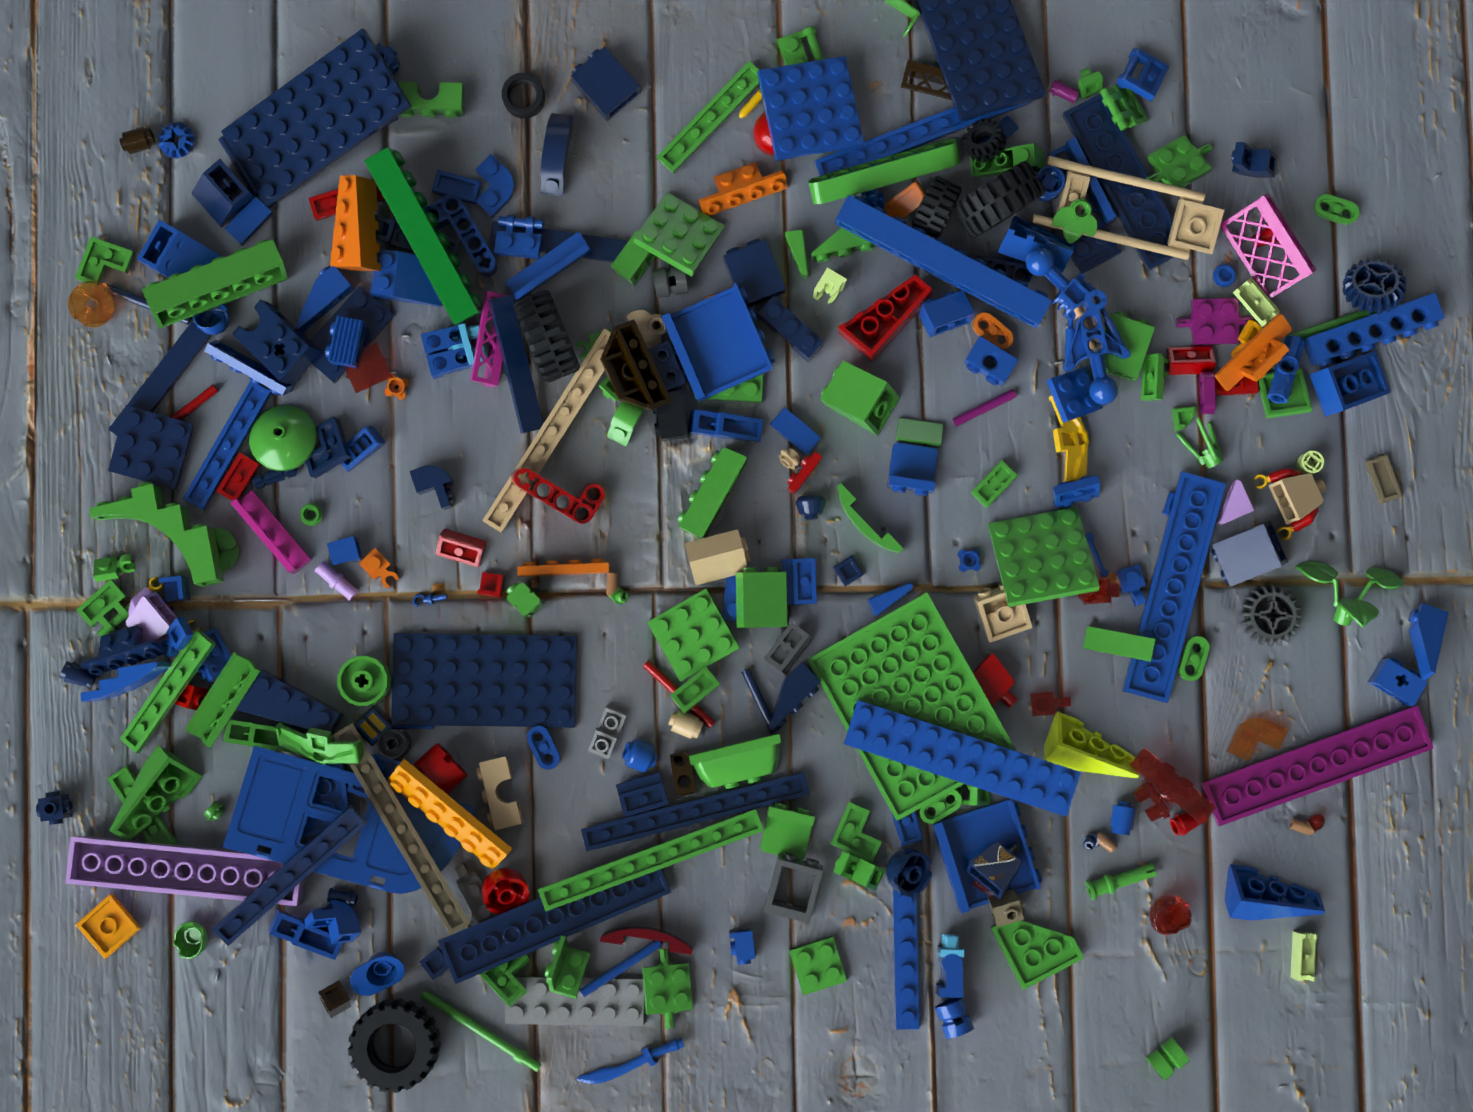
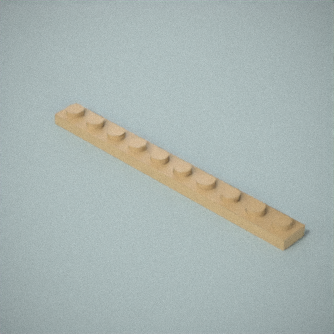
(550, 434)

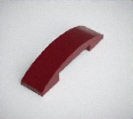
(618, 935)

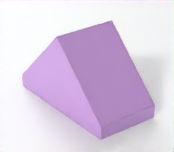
(1235, 503)

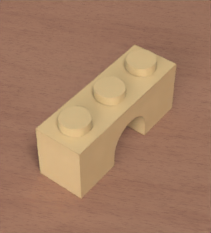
(501, 813)

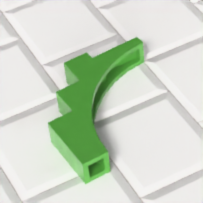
(196, 544)

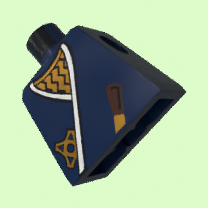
(996, 867)

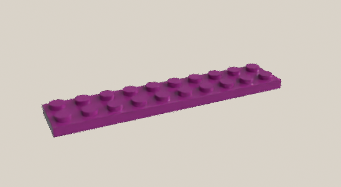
(1317, 765)

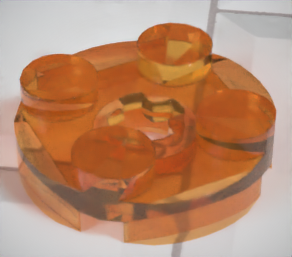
(99, 293)

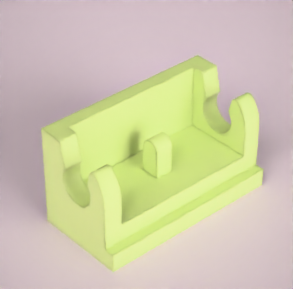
(831, 283)
(1256, 302)
(1303, 955)

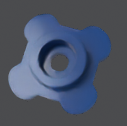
(973, 555)

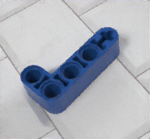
(467, 236)

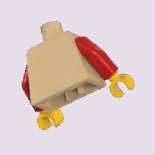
(1296, 497)

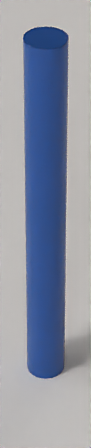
(619, 968)

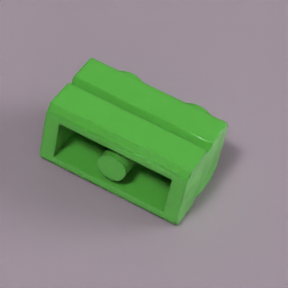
(524, 599)

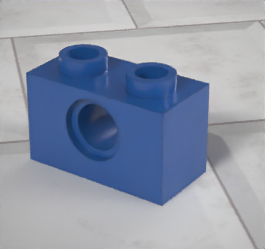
(1003, 361)

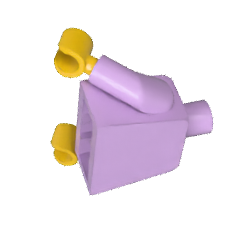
(151, 613)

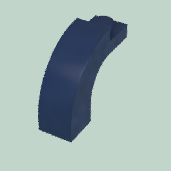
(554, 154)

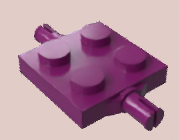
(1214, 321)

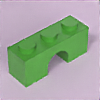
(448, 101)

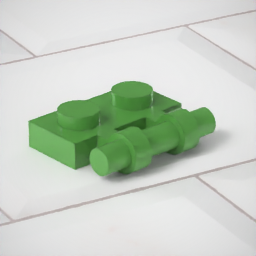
(1123, 107)
(101, 604)

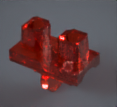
(1104, 595)
(1159, 808)

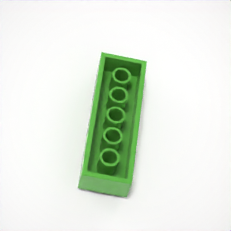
(215, 283)

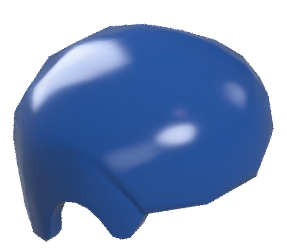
(214, 320)

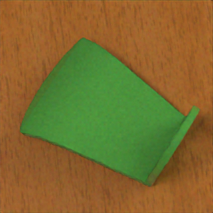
(906, 9)

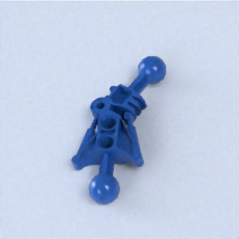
(1070, 296)

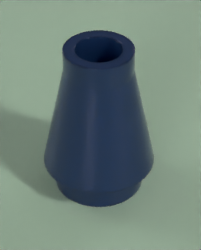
(75, 674)

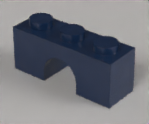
(785, 323)

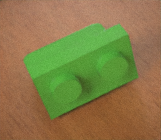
(787, 830)

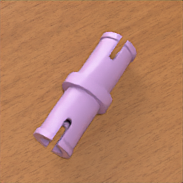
(336, 580)

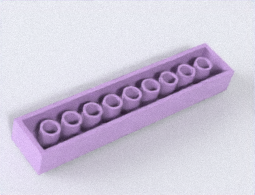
(170, 869)

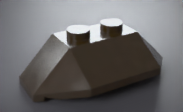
(633, 369)

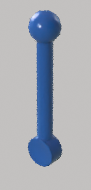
(1103, 572)

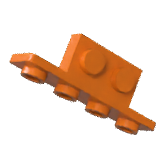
(741, 187)
(1257, 355)

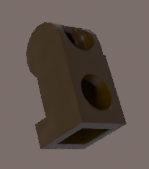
(682, 774)

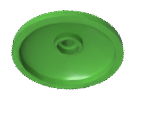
(292, 446)

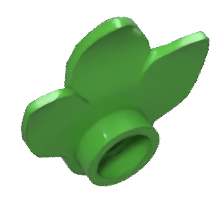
(1073, 223)

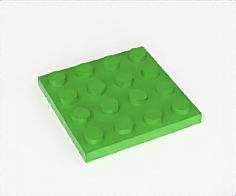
(1043, 557)

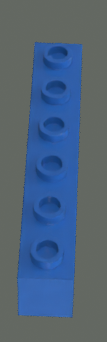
(1427, 308)

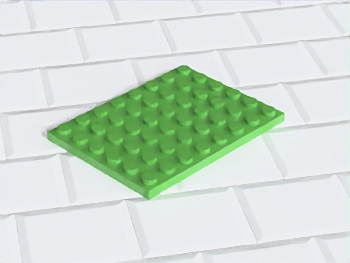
(916, 670)

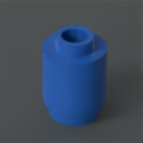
(1122, 818)

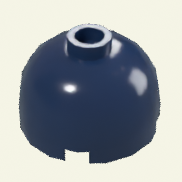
(909, 871)

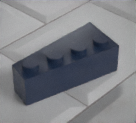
(285, 703)

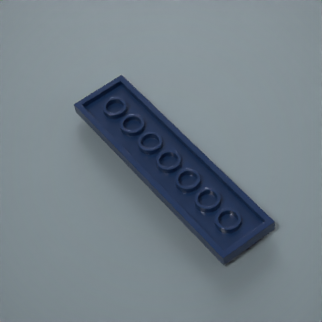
(1110, 149)

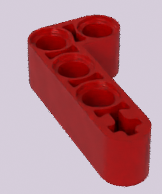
(554, 492)

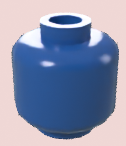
(639, 755)

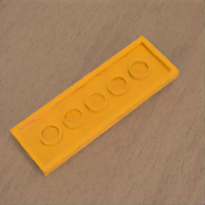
(448, 814)

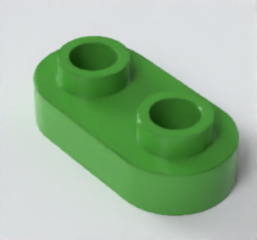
(1334, 210)
(1194, 659)
(942, 807)

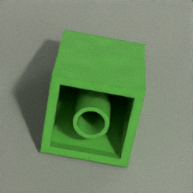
(860, 397)

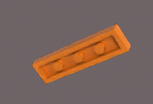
(573, 567)

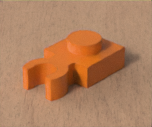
(376, 566)

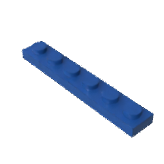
(227, 445)
(905, 961)

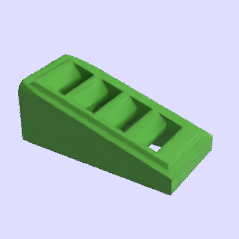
(796, 245)

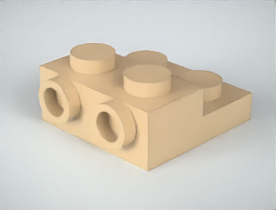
(996, 616)

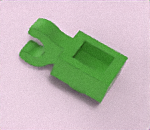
(110, 567)

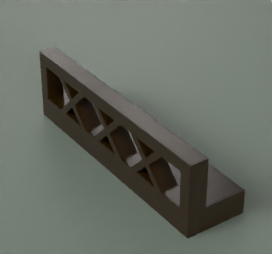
(926, 73)

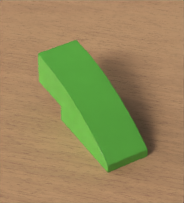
(252, 735)

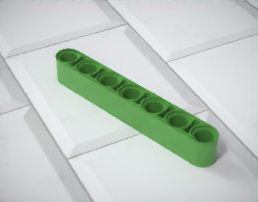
(884, 171)

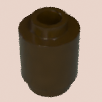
(137, 140)

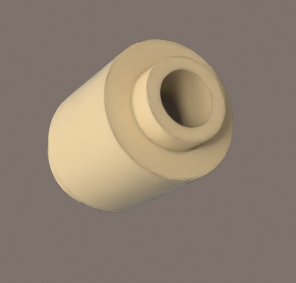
(685, 724)

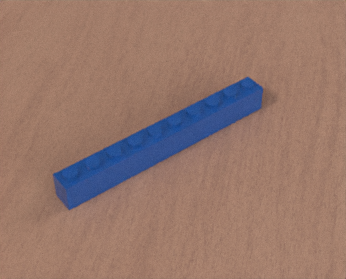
(942, 261)

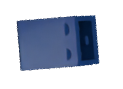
(173, 252)

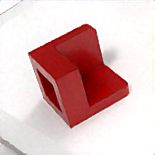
(492, 585)

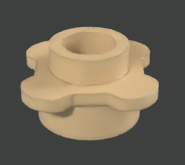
(789, 458)

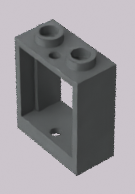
(787, 909)

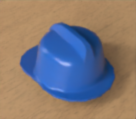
(377, 974)

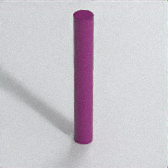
(985, 407)

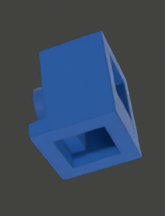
(742, 946)

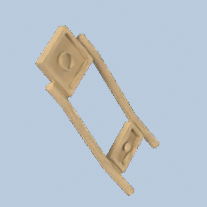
(1192, 228)

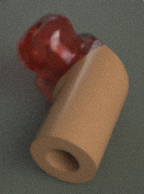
(1309, 826)

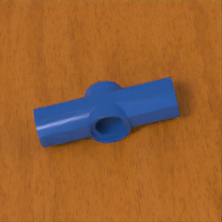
(1282, 379)

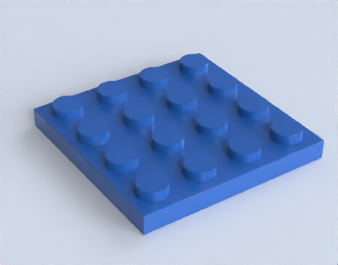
(810, 108)

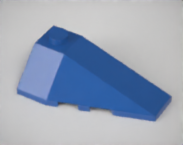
(1260, 897)

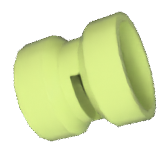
(1305, 463)

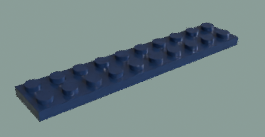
(532, 927)

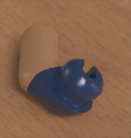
(1099, 839)

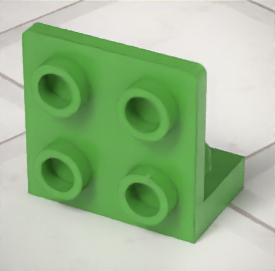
(567, 969)

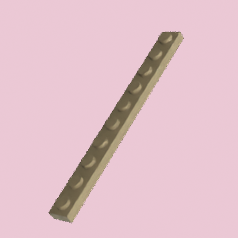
(405, 836)

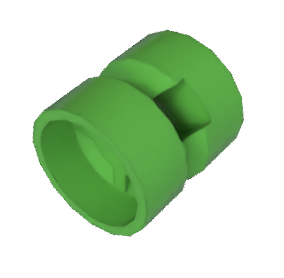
(1167, 1059)

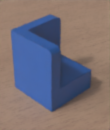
(345, 550)
(175, 588)

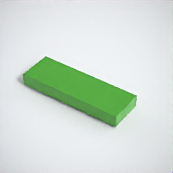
(1119, 643)

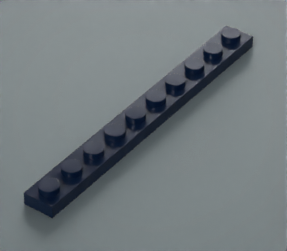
(695, 811)

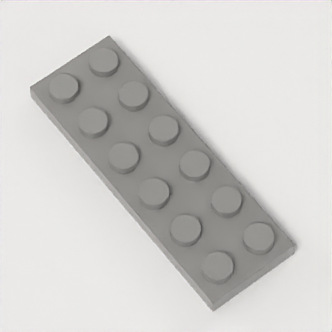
(612, 1004)

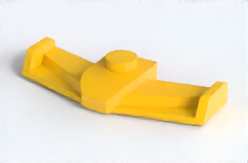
(1074, 441)

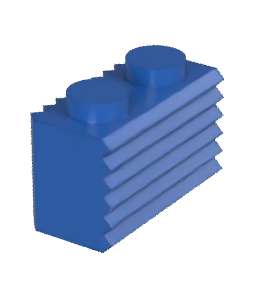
(346, 342)

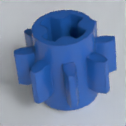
(873, 198)

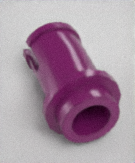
(1063, 91)

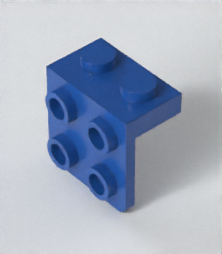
(912, 469)

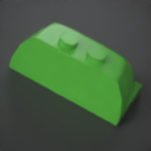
(738, 762)

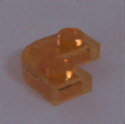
(1254, 731)

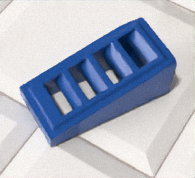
(374, 436)
(886, 599)

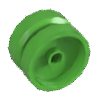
(351, 685)

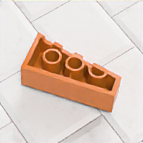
(355, 225)

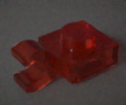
(1045, 703)

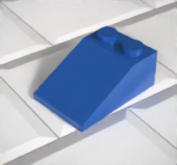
(402, 280)
(1350, 383)

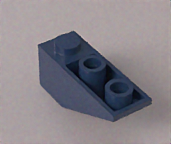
(793, 690)

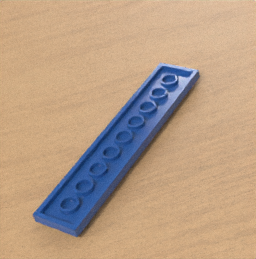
(1175, 584)
(962, 758)

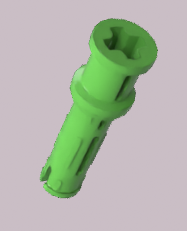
(1110, 883)

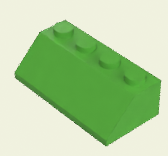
(712, 493)

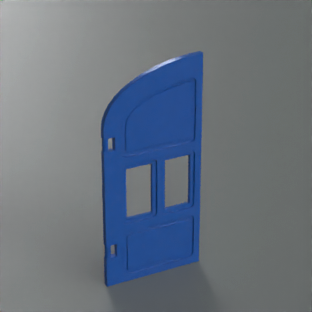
(279, 799)

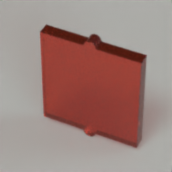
(371, 369)

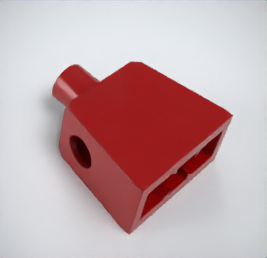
(995, 681)

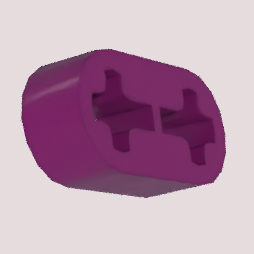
(1207, 393)

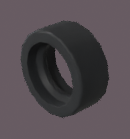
(516, 79)

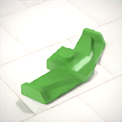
(319, 745)

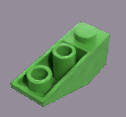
(1007, 159)
(841, 244)

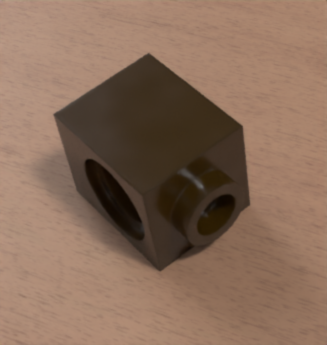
(334, 999)

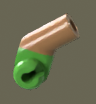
(614, 590)

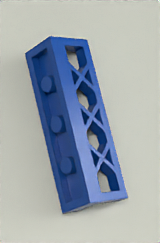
(1094, 190)
(548, 266)

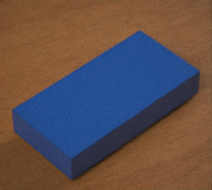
(463, 187)
(248, 221)

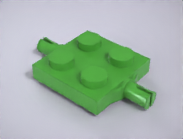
(1179, 162)
(667, 988)

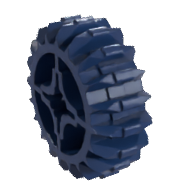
(1376, 279)

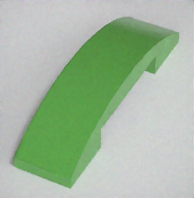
(846, 500)

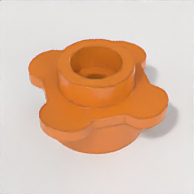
(399, 393)

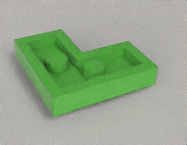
(100, 255)
(849, 834)
(504, 983)

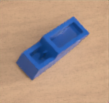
(725, 426)
(293, 929)

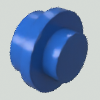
(1224, 275)

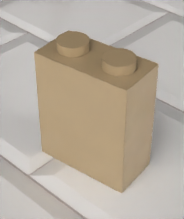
(717, 556)

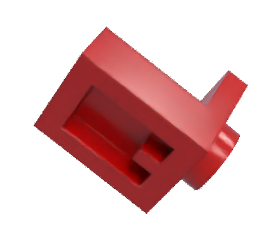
(192, 697)

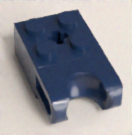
(278, 344)

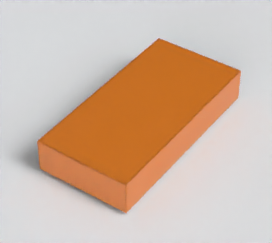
(905, 202)

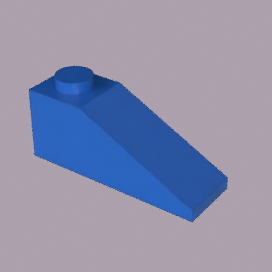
(325, 294)
(1426, 635)

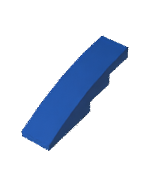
(128, 680)

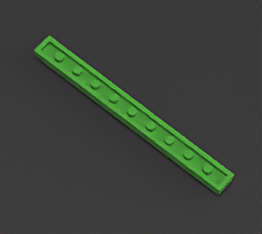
(650, 860)

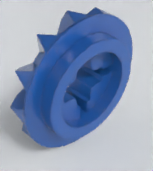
(185, 144)

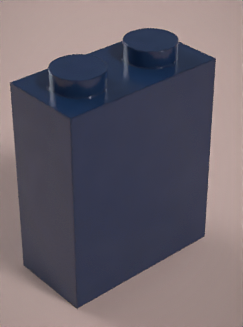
(605, 83)
(755, 271)

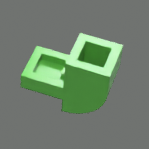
(624, 422)
(859, 870)

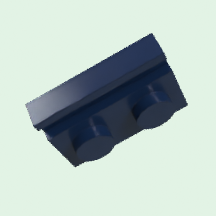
(1093, 252)
(642, 794)

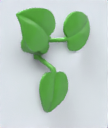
(1349, 608)

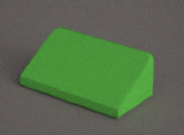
(919, 432)

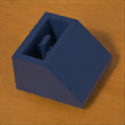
(221, 193)

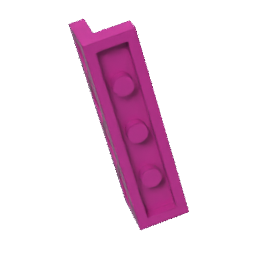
(494, 358)
(271, 532)

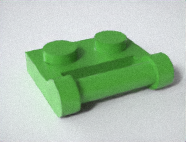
(793, 50)

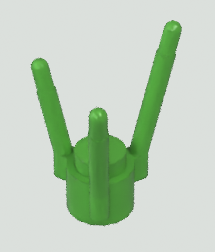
(1212, 454)

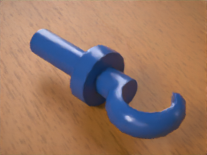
(430, 598)

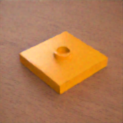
(108, 926)

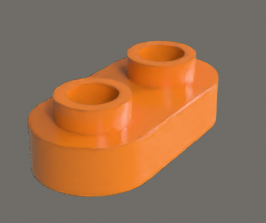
(993, 330)

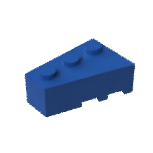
(1025, 236)

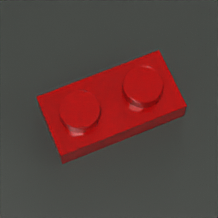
(238, 477)
(797, 480)

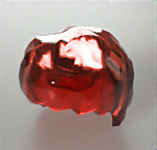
(1170, 914)

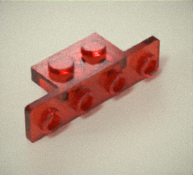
(1172, 785)

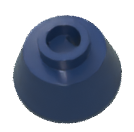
(810, 506)

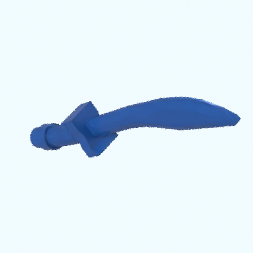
(607, 1074)

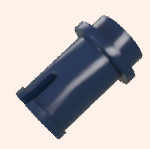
(347, 897)

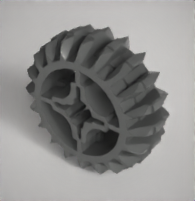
(1270, 625)

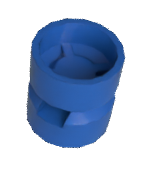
(1052, 181)
(953, 1009)

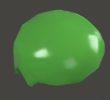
(190, 939)

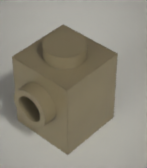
(1007, 909)

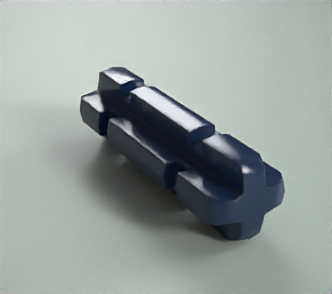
(271, 477)

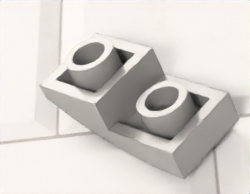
(607, 732)

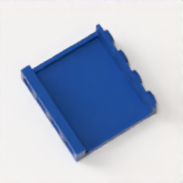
(719, 343)
(970, 834)

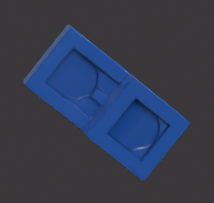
(795, 431)

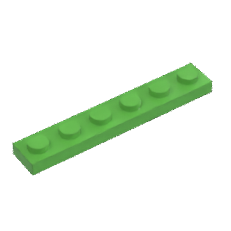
(710, 118)
(167, 691)

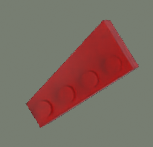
(886, 318)

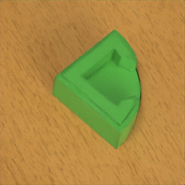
(1182, 417)

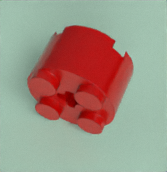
(441, 768)

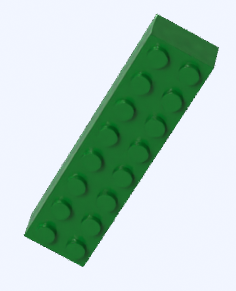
(423, 236)

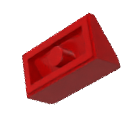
(1190, 360)
(460, 547)

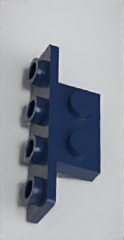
(121, 650)

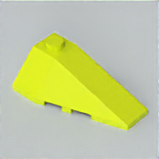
(1081, 750)

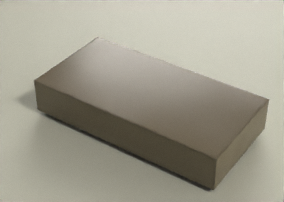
(1383, 479)

